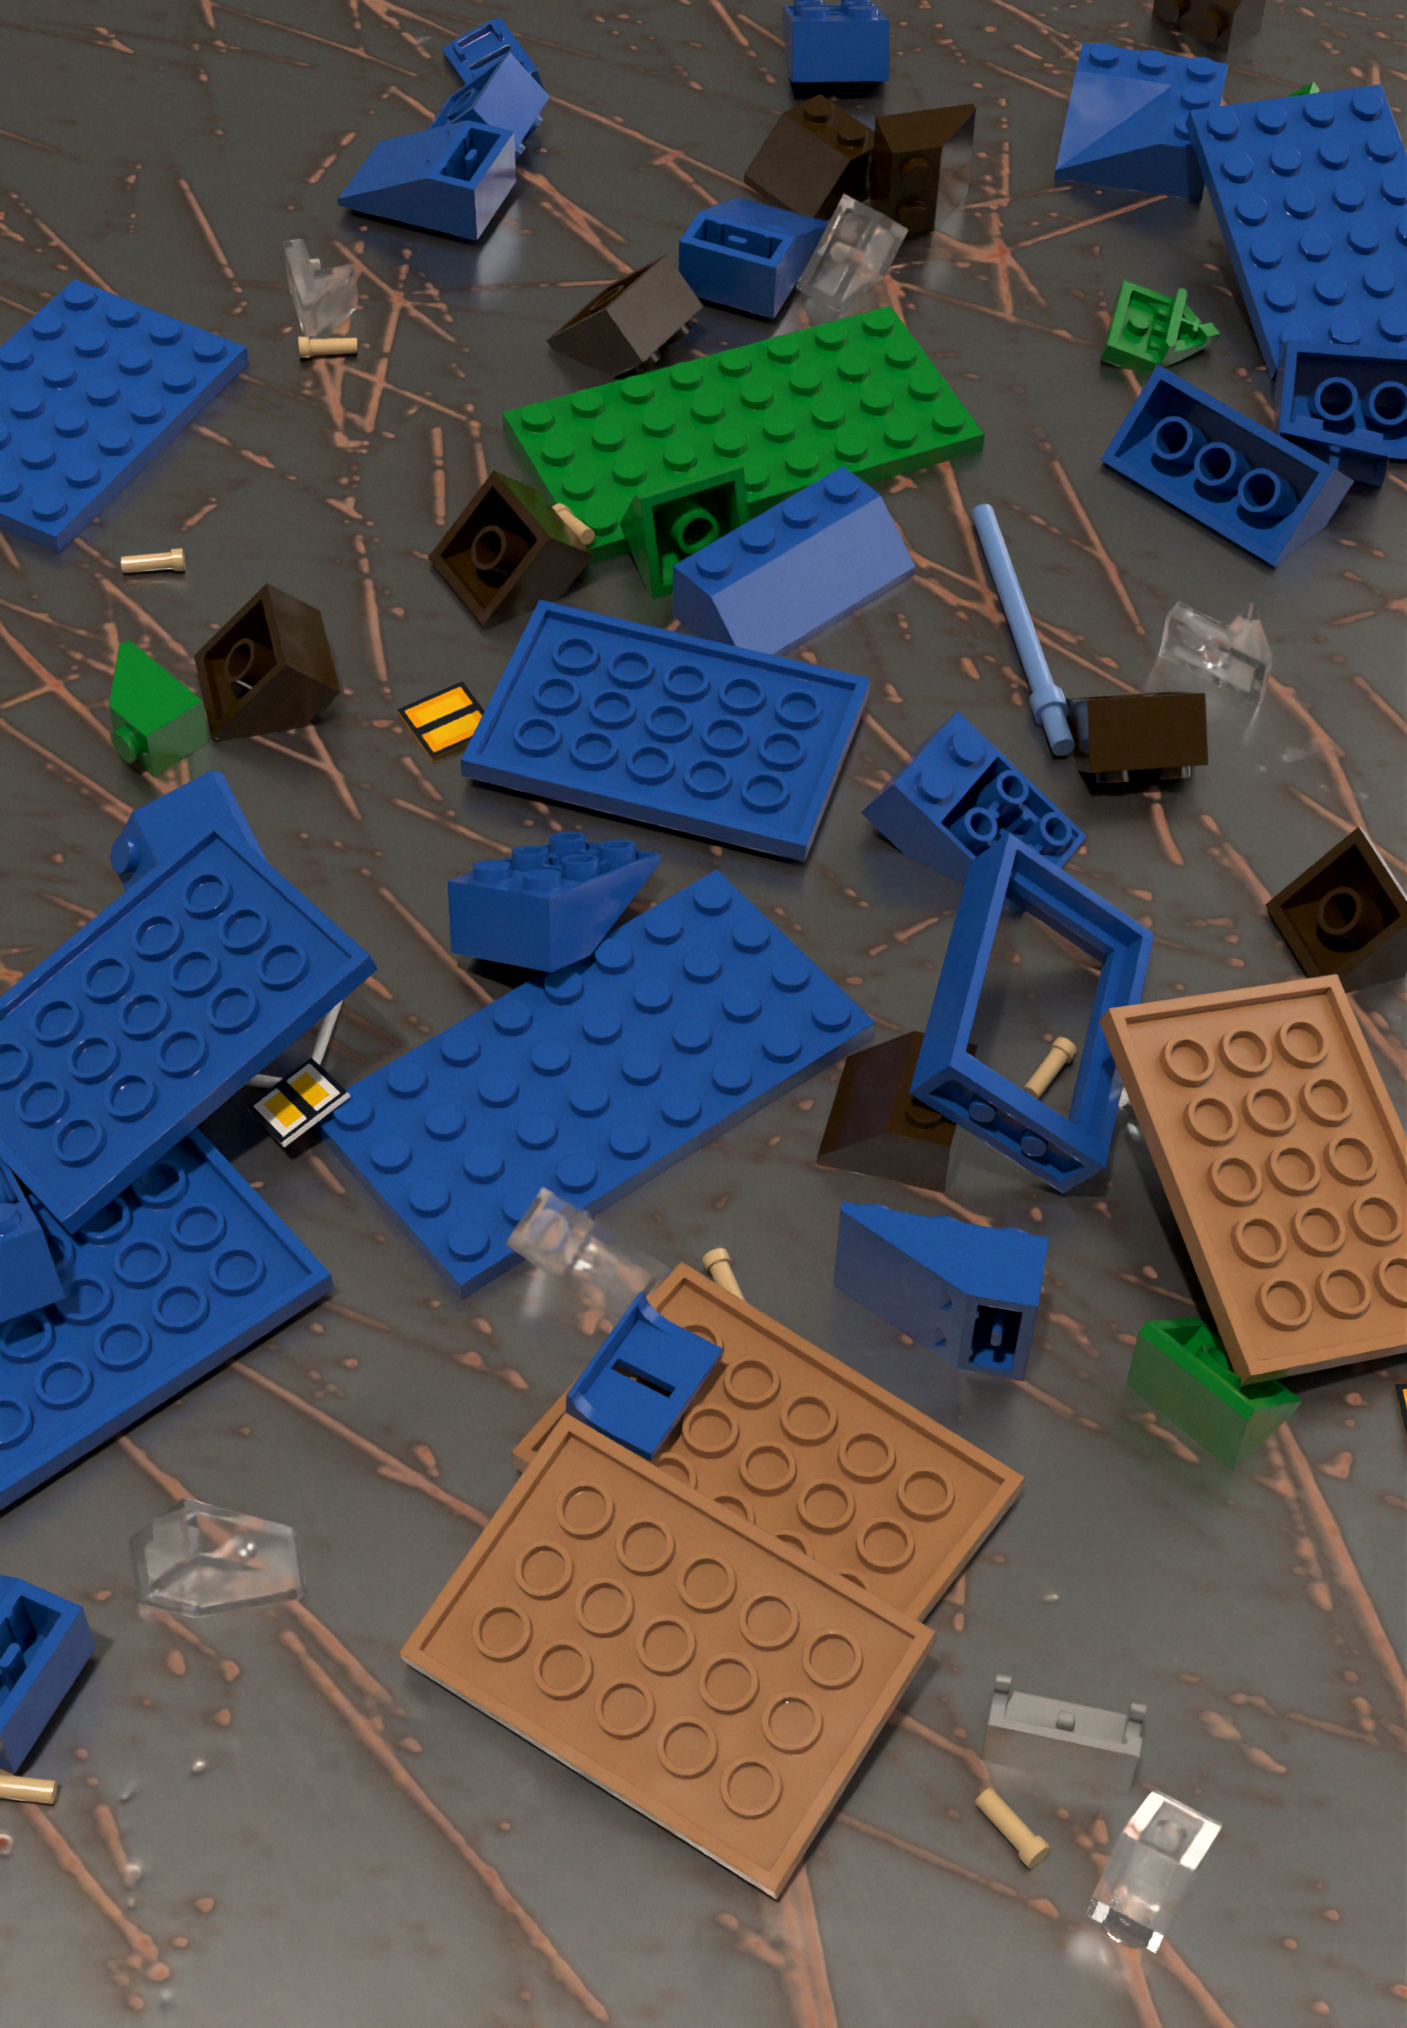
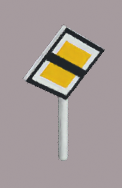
(302, 1095)

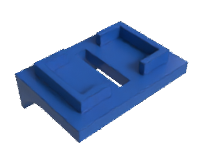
(483, 47)
(1357, 457)
(655, 1351)

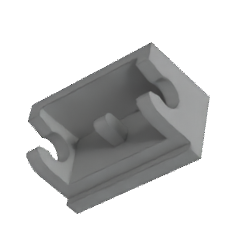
(1063, 1737)

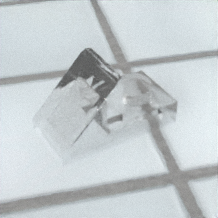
(319, 295)
(1228, 656)

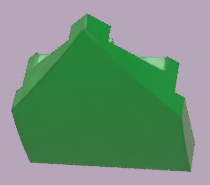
(1153, 329)

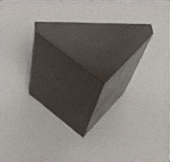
(1346, 916)

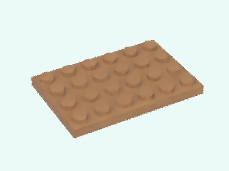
(1276, 1168)
(819, 1453)
(670, 1652)

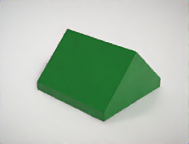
(681, 520)
(1191, 1381)

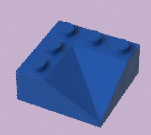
(1131, 117)

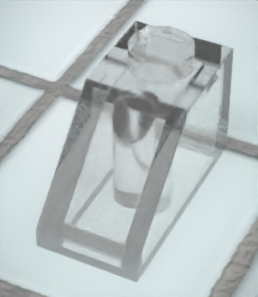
(851, 254)
(585, 1253)
(214, 1561)
(1152, 1871)

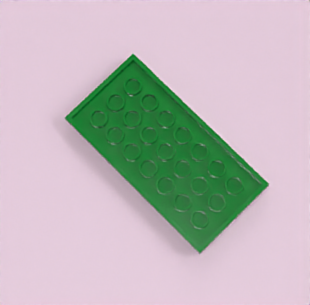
(779, 407)

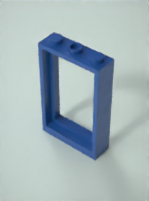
(976, 1096)

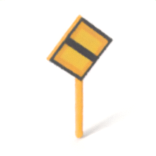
(443, 720)

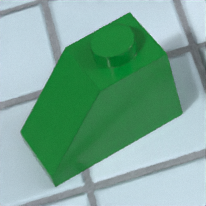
(153, 713)

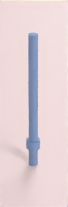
(1046, 699)

